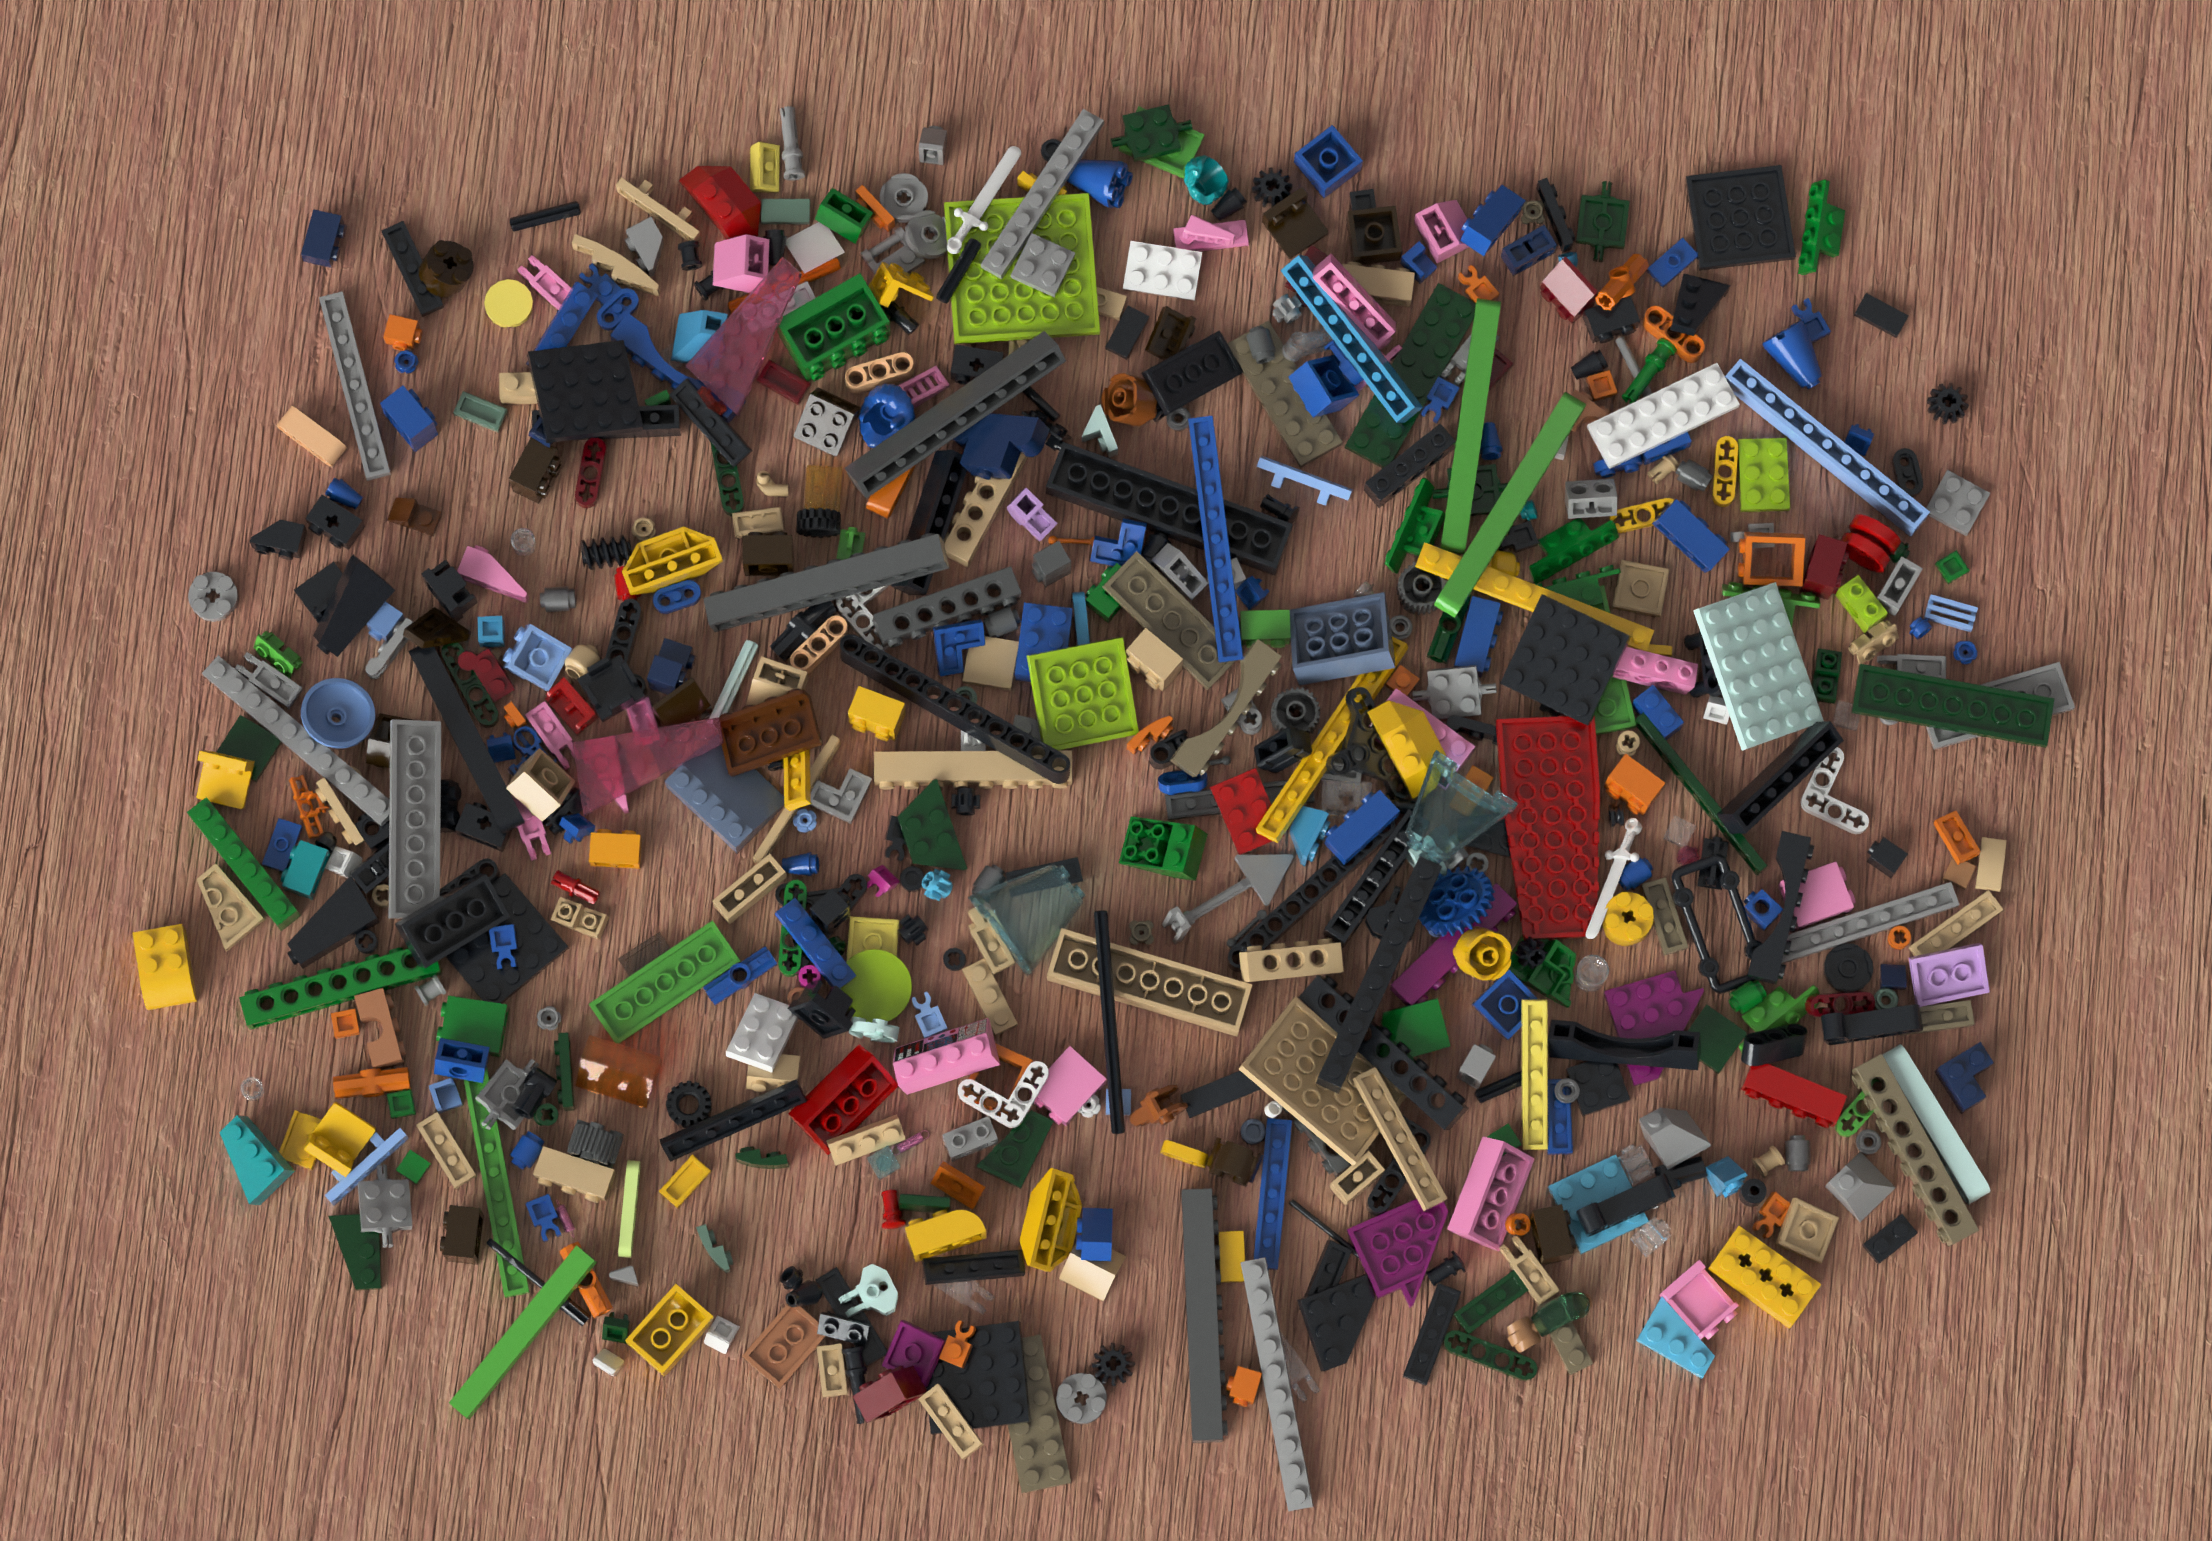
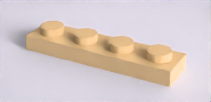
(1958, 925)

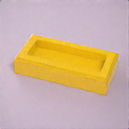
(685, 1181)
(1231, 1255)

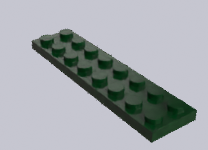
(1418, 365)
(1952, 705)

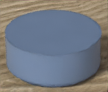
(1253, 1131)

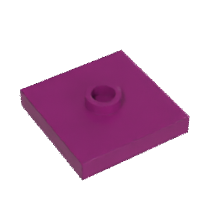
(914, 1348)

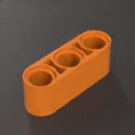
(1660, 331)
(886, 498)

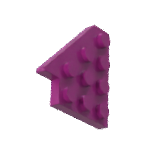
(1650, 1010)
(1398, 1247)

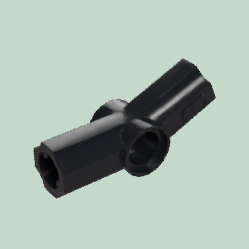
(801, 628)

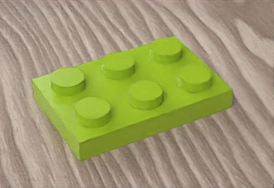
(1763, 475)

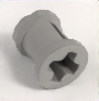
(430, 990)

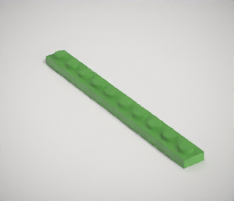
(497, 1191)

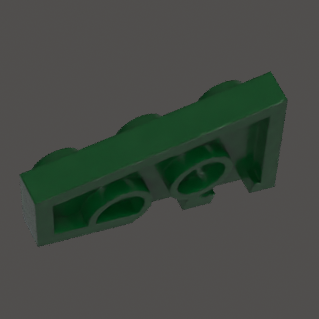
(1017, 1152)
(359, 1251)

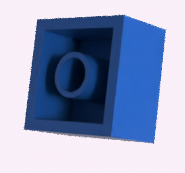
(1328, 161)
(1323, 386)
(409, 417)
(1502, 1004)

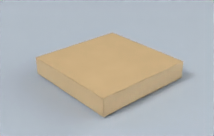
(1640, 588)
(992, 663)
(1807, 1230)

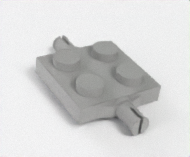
(1454, 691)
(502, 1092)
(384, 1205)

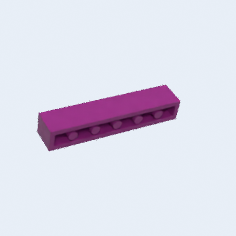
(1438, 959)

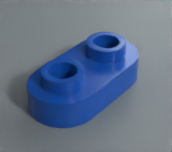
(615, 308)
(1629, 466)
(675, 594)
(1180, 781)

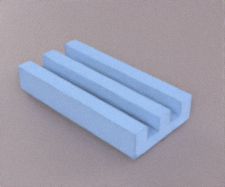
(1953, 604)

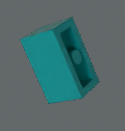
(305, 869)

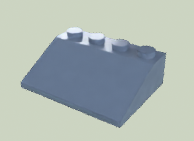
(1341, 639)
(728, 805)

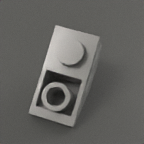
(647, 243)

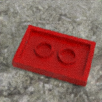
(1243, 806)

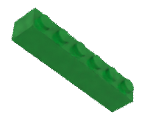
(243, 864)

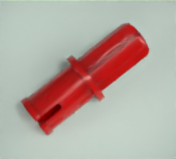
(575, 887)

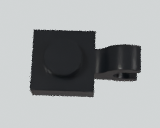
(1520, 538)

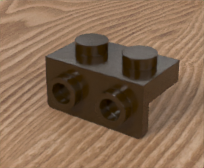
(1170, 333)

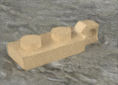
(989, 943)

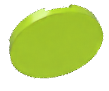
(880, 985)

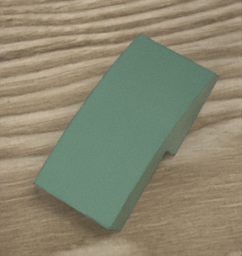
(721, 1258)

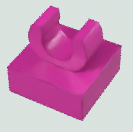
(883, 879)

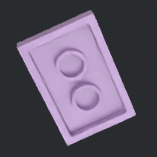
(1949, 974)

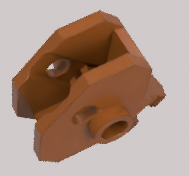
(1157, 1107)

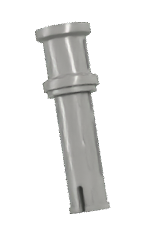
(792, 154)

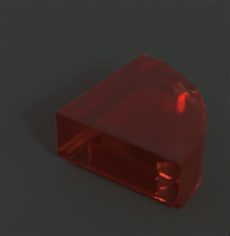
(716, 406)

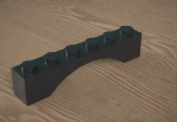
(1791, 858)
(1670, 1050)

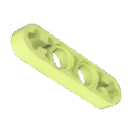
(629, 1208)

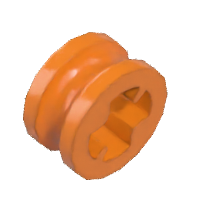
(1907, 937)
(1510, 1224)

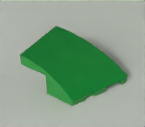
(1553, 976)
(1417, 1026)

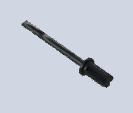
(568, 1307)

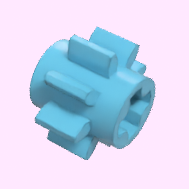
(937, 884)

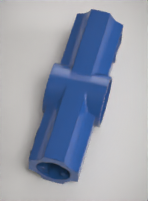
(726, 985)

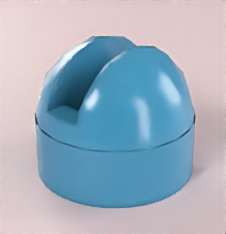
(1572, 256)

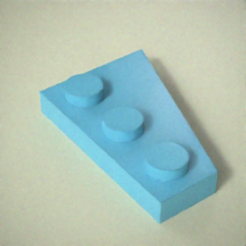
(1675, 1340)

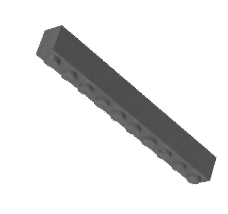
(955, 414)
(826, 582)
(1202, 1316)

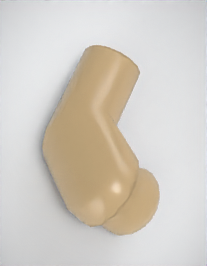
(768, 486)

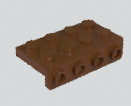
(769, 731)

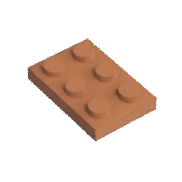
(784, 1345)

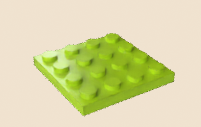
(1083, 694)

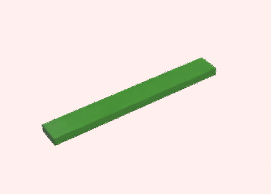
(522, 1332)

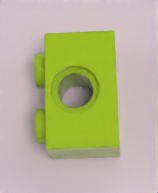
(1861, 603)

